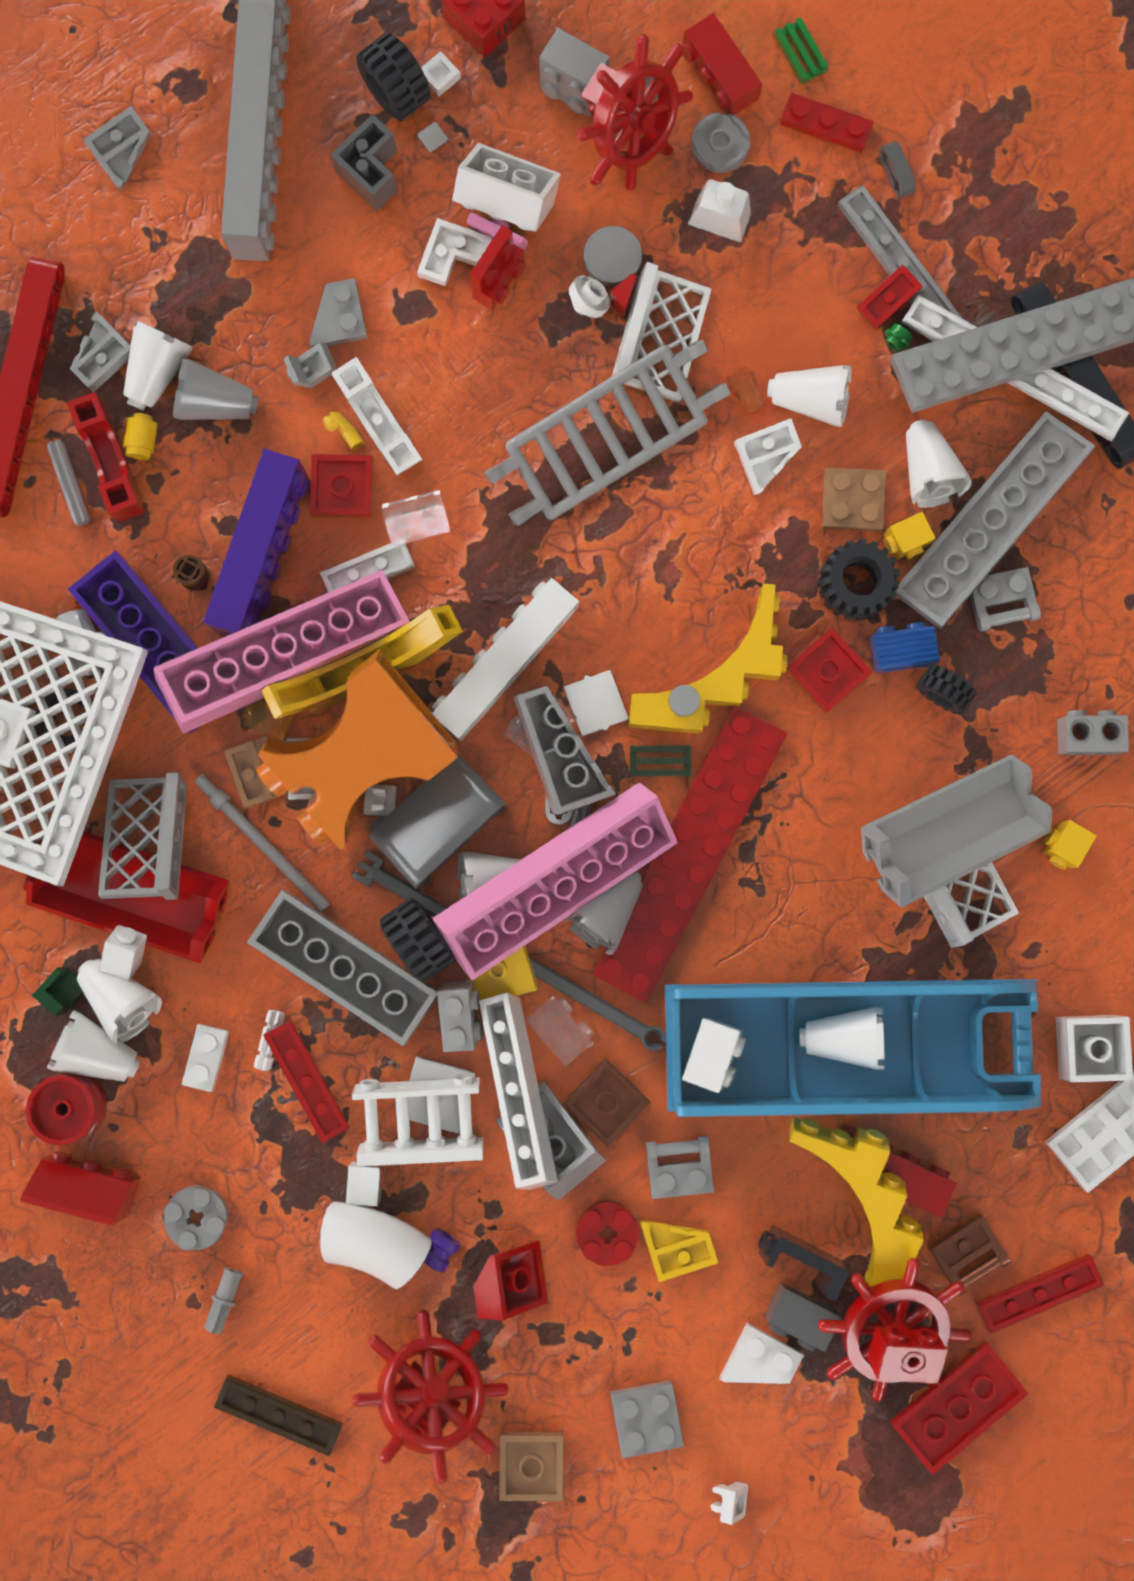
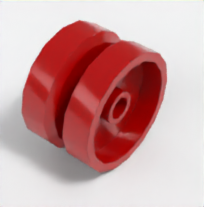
(67, 1123)

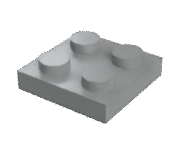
(646, 1419)

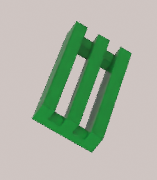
(800, 27)

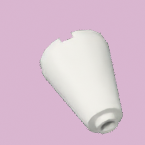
(152, 364)
(814, 392)
(933, 466)
(478, 868)
(118, 1003)
(847, 1038)
(89, 1052)

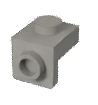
(311, 366)

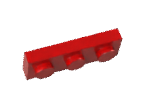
(826, 122)

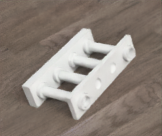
(405, 1149)

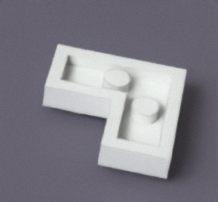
(448, 244)

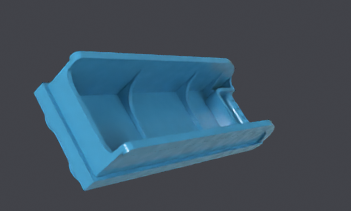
(928, 1048)

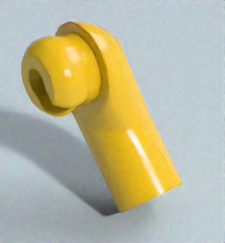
(346, 429)

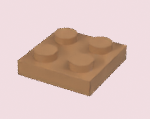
(853, 499)
(531, 1466)

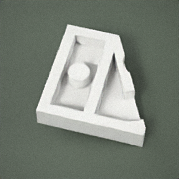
(767, 452)

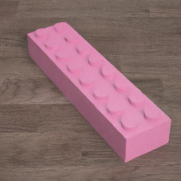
(290, 644)
(555, 880)

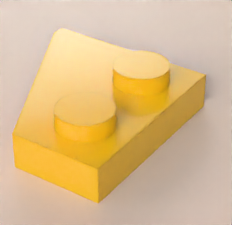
(677, 1249)

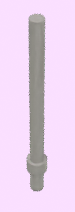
(221, 800)

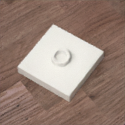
(449, 1111)

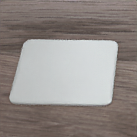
(432, 137)

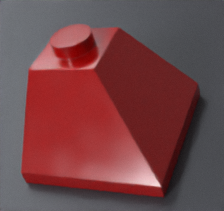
(511, 1283)

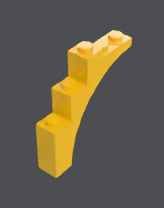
(327, 684)
(724, 685)
(882, 1195)

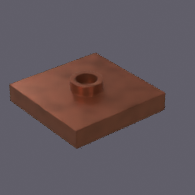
(606, 1102)

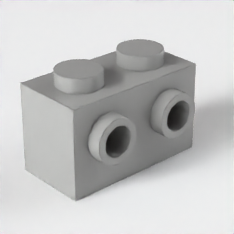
(459, 1016)

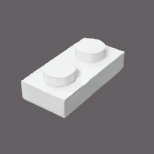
(205, 1057)

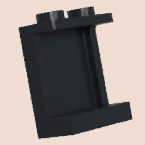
(831, 1272)

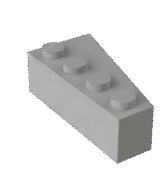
(561, 758)

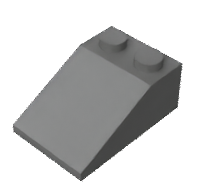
(571, 1147)

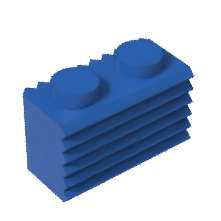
(904, 648)

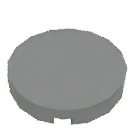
(720, 142)
(612, 255)

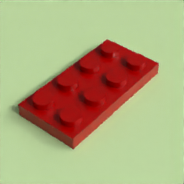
(959, 1407)

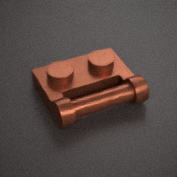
(966, 1245)

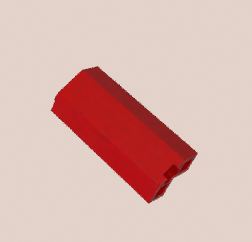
(173, 926)

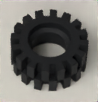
(946, 689)

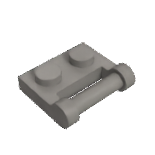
(1004, 589)
(680, 1177)

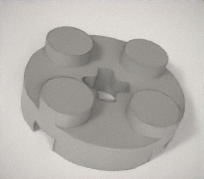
(188, 1234)

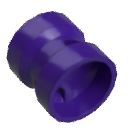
(441, 1248)

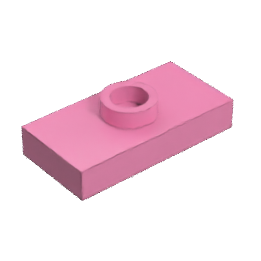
(490, 228)

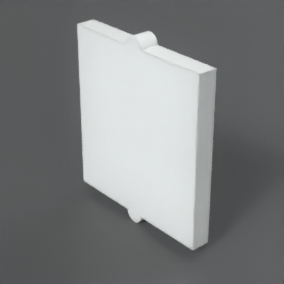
(596, 703)

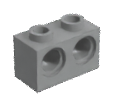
(1093, 740)

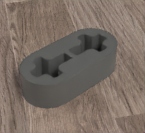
(897, 169)

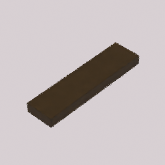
(278, 1415)

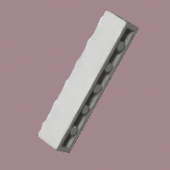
(505, 659)
(518, 1092)

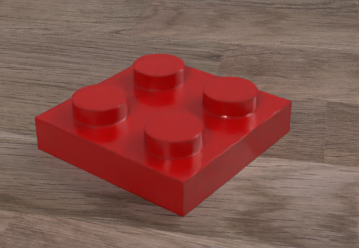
(341, 485)
(828, 670)

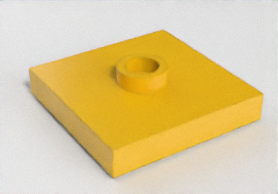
(510, 976)

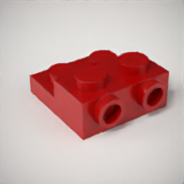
(496, 269)

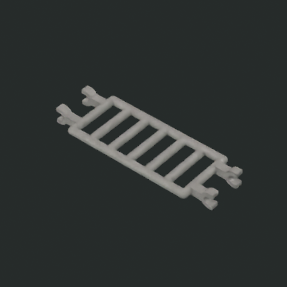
(588, 400)

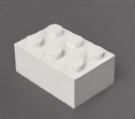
(506, 187)

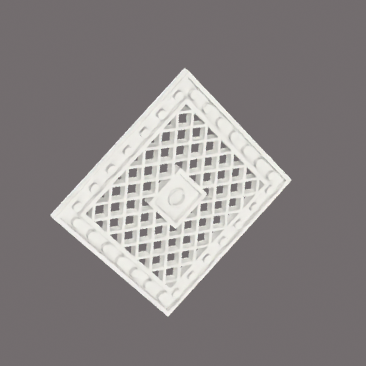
(92, 746)

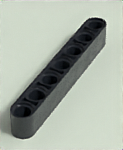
(1087, 374)

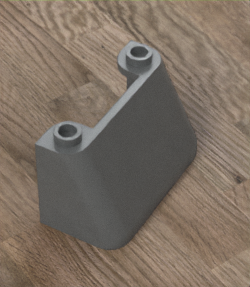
(436, 821)

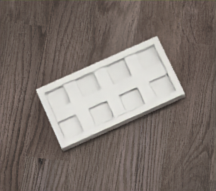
(1098, 1137)

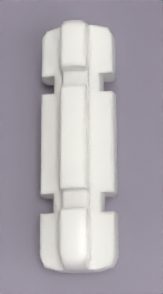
(264, 1059)

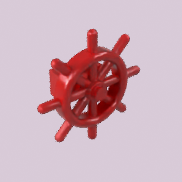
(625, 106)
(898, 1345)
(427, 1399)

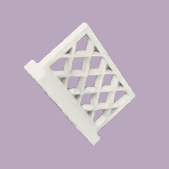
(639, 319)
(953, 921)

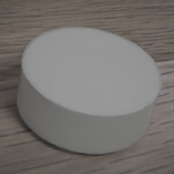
(684, 700)

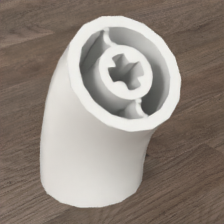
(372, 1243)

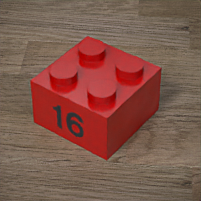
(484, 22)

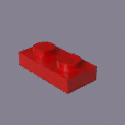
(889, 297)

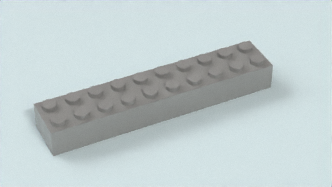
(255, 128)

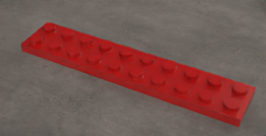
(703, 834)

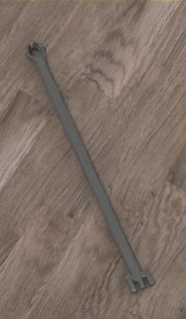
(542, 972)

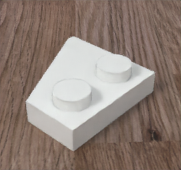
(761, 1359)

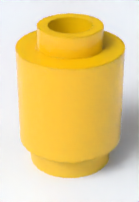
(140, 436)

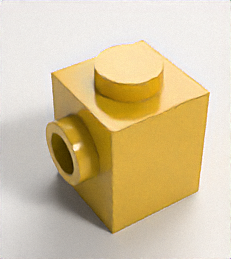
(909, 537)
(1068, 845)

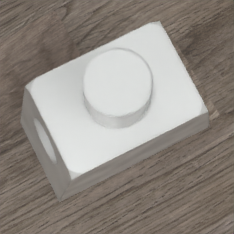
(722, 210)

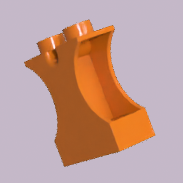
(377, 738)

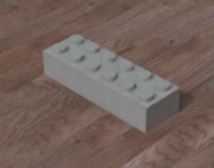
(343, 967)

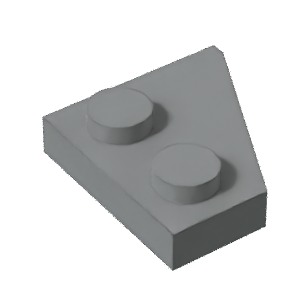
(119, 145)
(339, 315)
(100, 354)

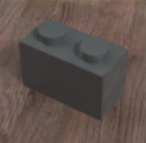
(798, 1315)

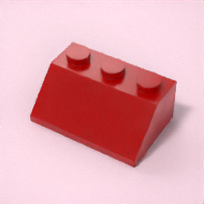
(81, 1189)

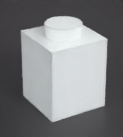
(123, 952)

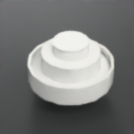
(589, 297)

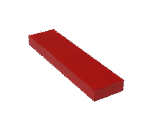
(306, 1081)
(1039, 1293)

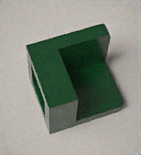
(59, 991)

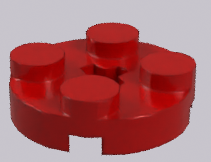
(620, 1220)

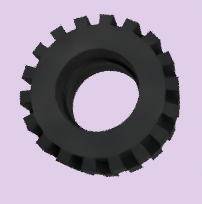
(393, 76)
(875, 563)
(417, 939)

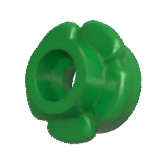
(898, 337)

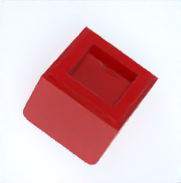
(622, 294)

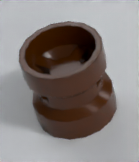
(195, 577)

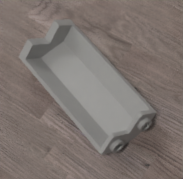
(955, 830)

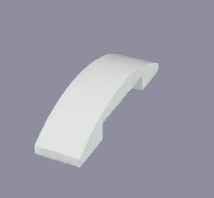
(376, 416)

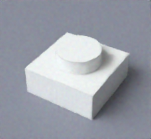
(440, 73)

